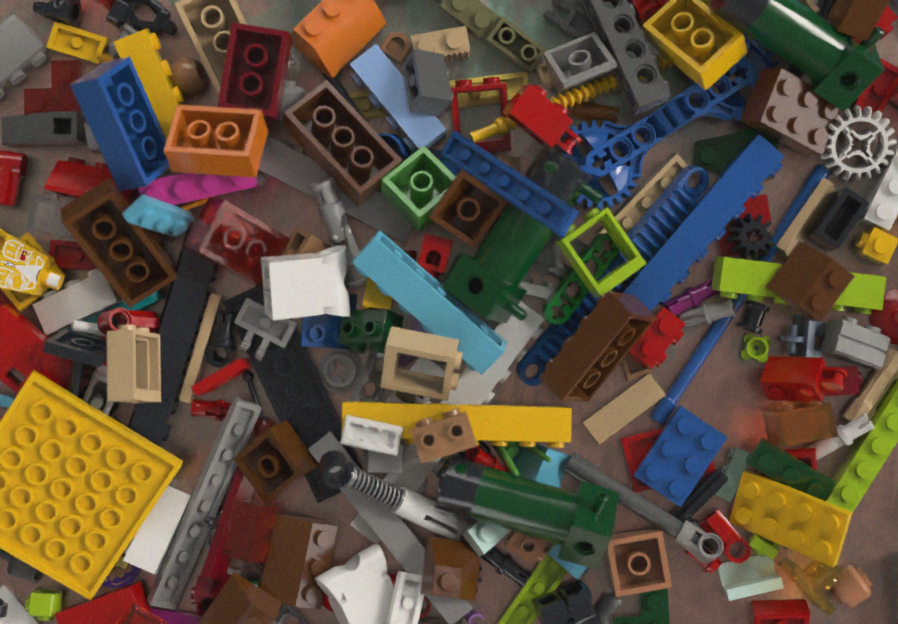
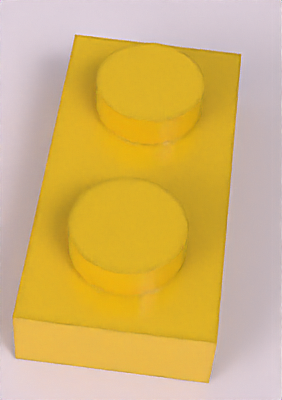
(77, 43)

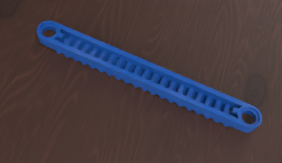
(646, 238)

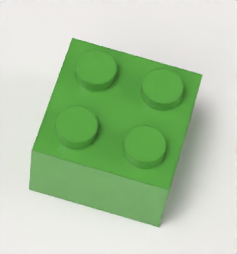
(417, 186)

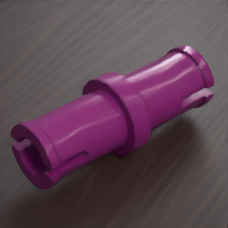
(691, 297)

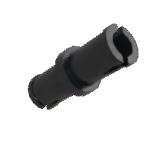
(505, 565)

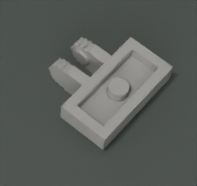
(254, 319)

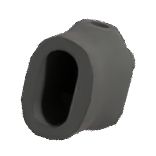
(21, 569)

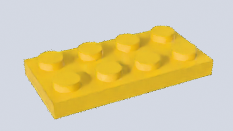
(790, 518)

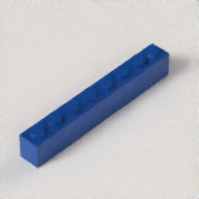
(705, 222)

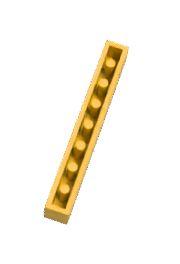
(487, 422)

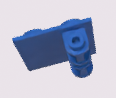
(324, 329)

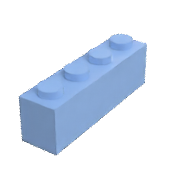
(389, 92)

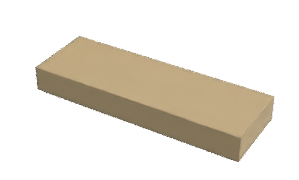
(806, 217)
(623, 408)

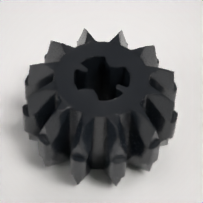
(761, 233)

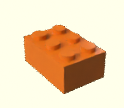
(216, 141)

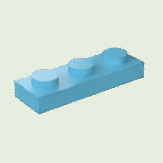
(158, 216)

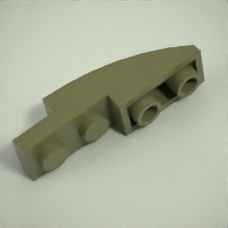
(495, 32)

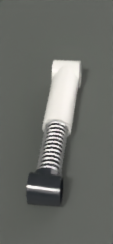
(401, 501)

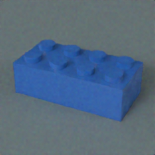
(122, 123)

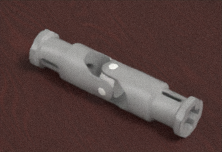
(335, 222)

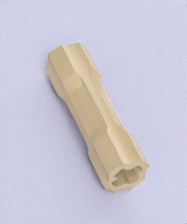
(874, 388)

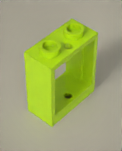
(633, 259)

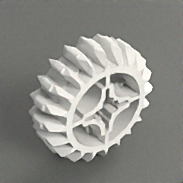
(867, 136)

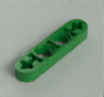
(567, 310)

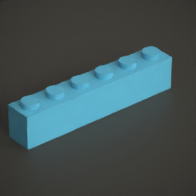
(428, 302)

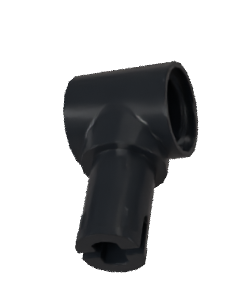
(223, 339)

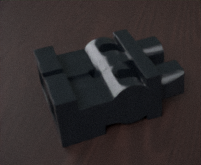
(571, 607)

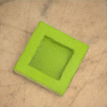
(762, 546)

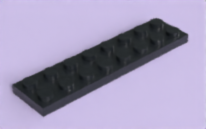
(294, 390)

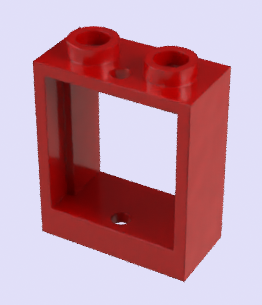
(489, 84)

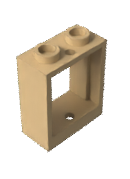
(424, 346)
(133, 365)

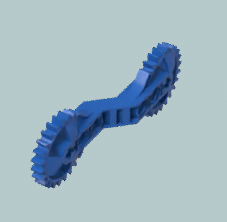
(660, 125)

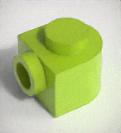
(44, 603)

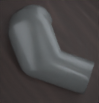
(606, 607)

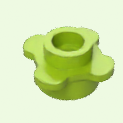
(763, 347)

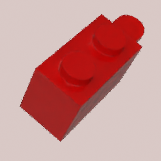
(541, 118)
(800, 379)

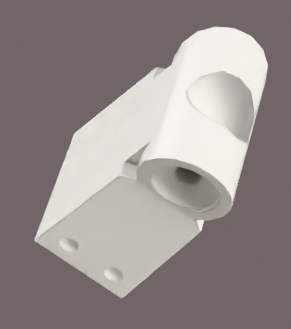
(306, 284)
(360, 588)

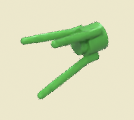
(508, 452)

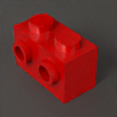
(652, 345)

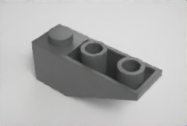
(44, 129)

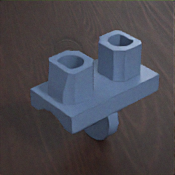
(802, 337)

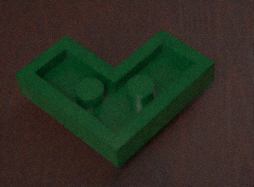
(653, 609)

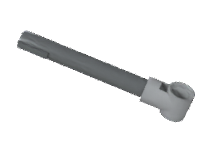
(684, 533)

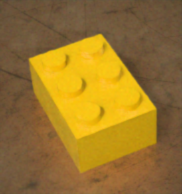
(695, 40)

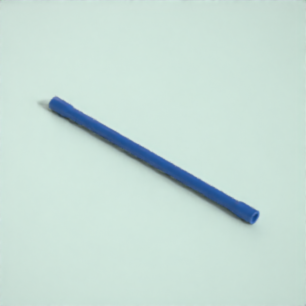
(669, 402)

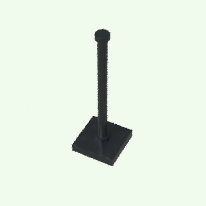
(81, 349)

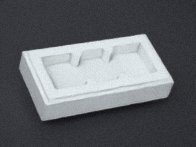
(371, 435)

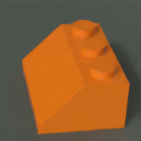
(337, 32)

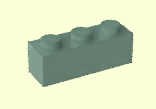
(733, 469)

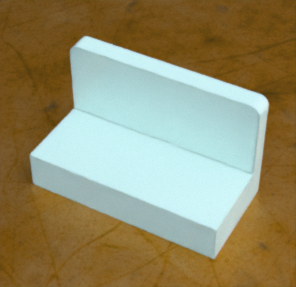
(748, 578)

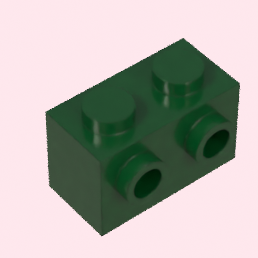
(368, 329)

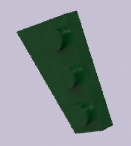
(718, 152)

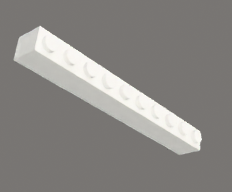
(471, 389)

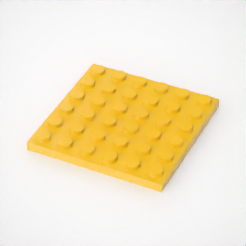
(74, 485)

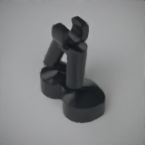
(123, 11)

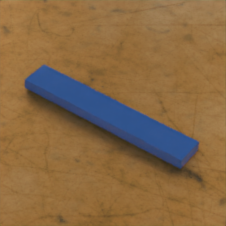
(509, 184)

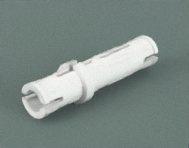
(846, 435)

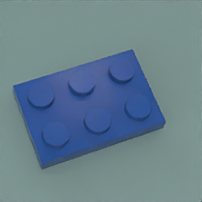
(680, 456)

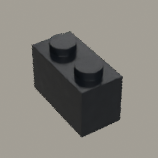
(838, 219)

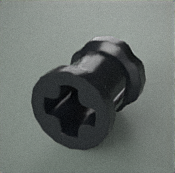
(754, 317)

